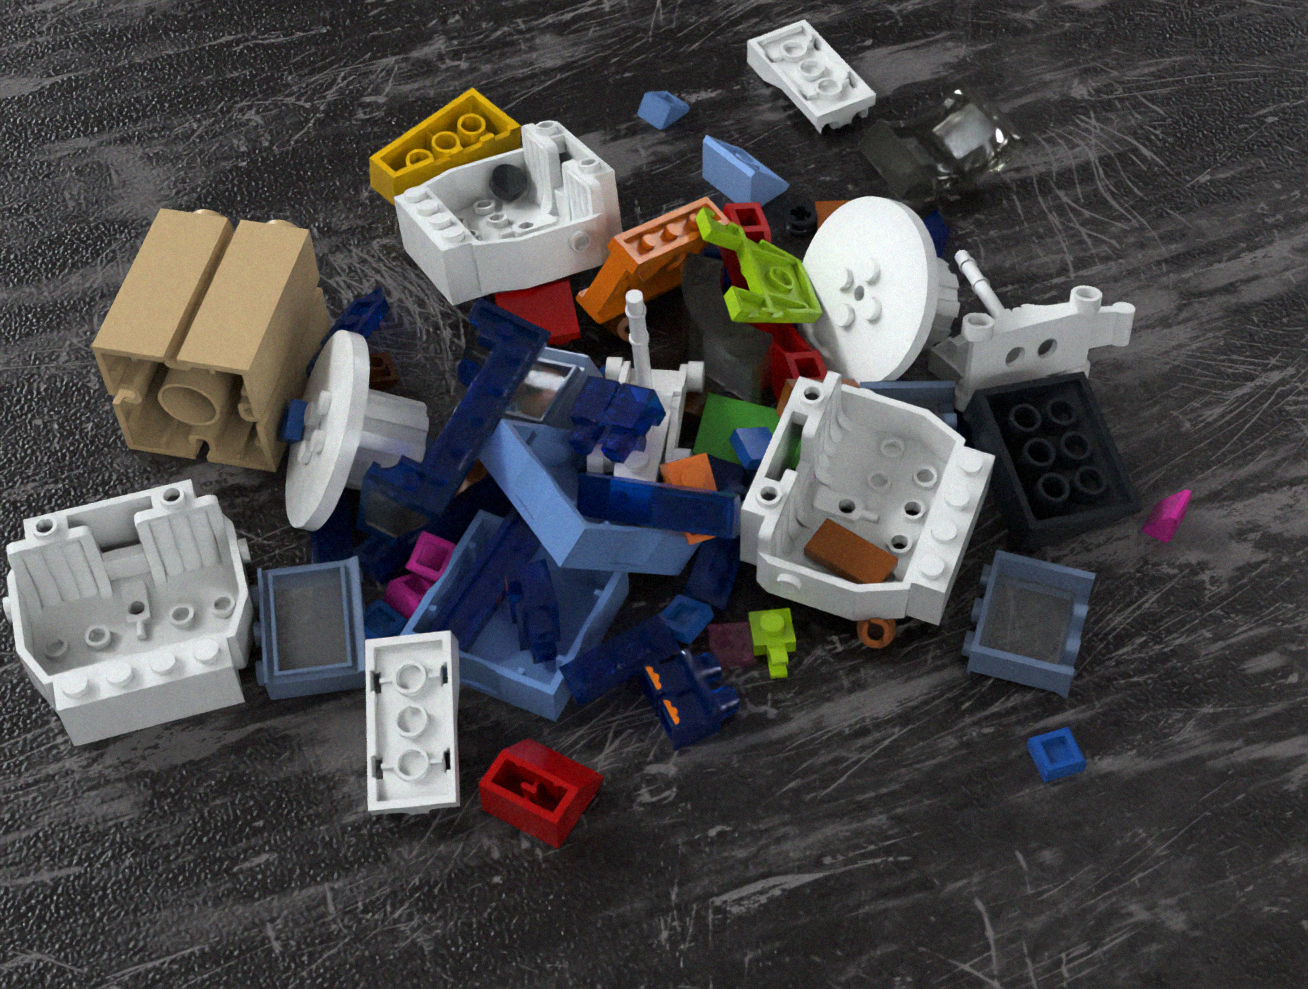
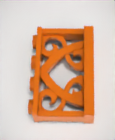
(646, 260)

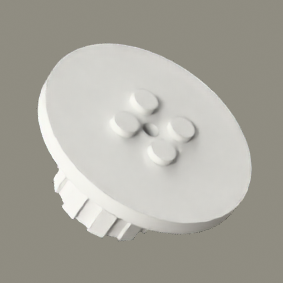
(877, 290)
(346, 431)

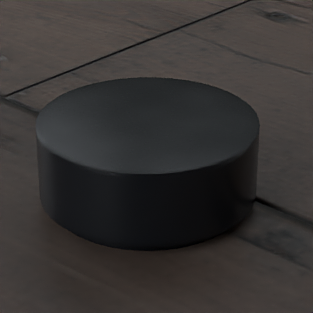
(507, 182)

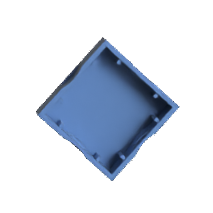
(541, 480)
(494, 663)

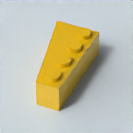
(451, 137)

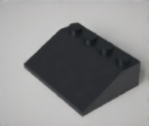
(1052, 461)

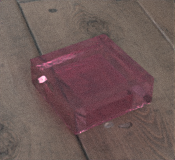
(731, 643)

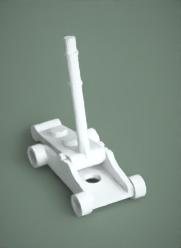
(1034, 338)
(671, 390)

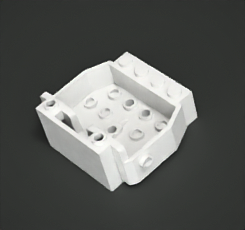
(485, 245)
(879, 463)
(97, 567)

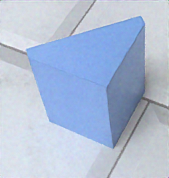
(739, 173)

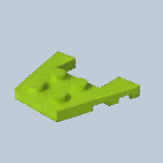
(775, 278)

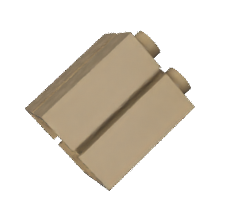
(213, 337)

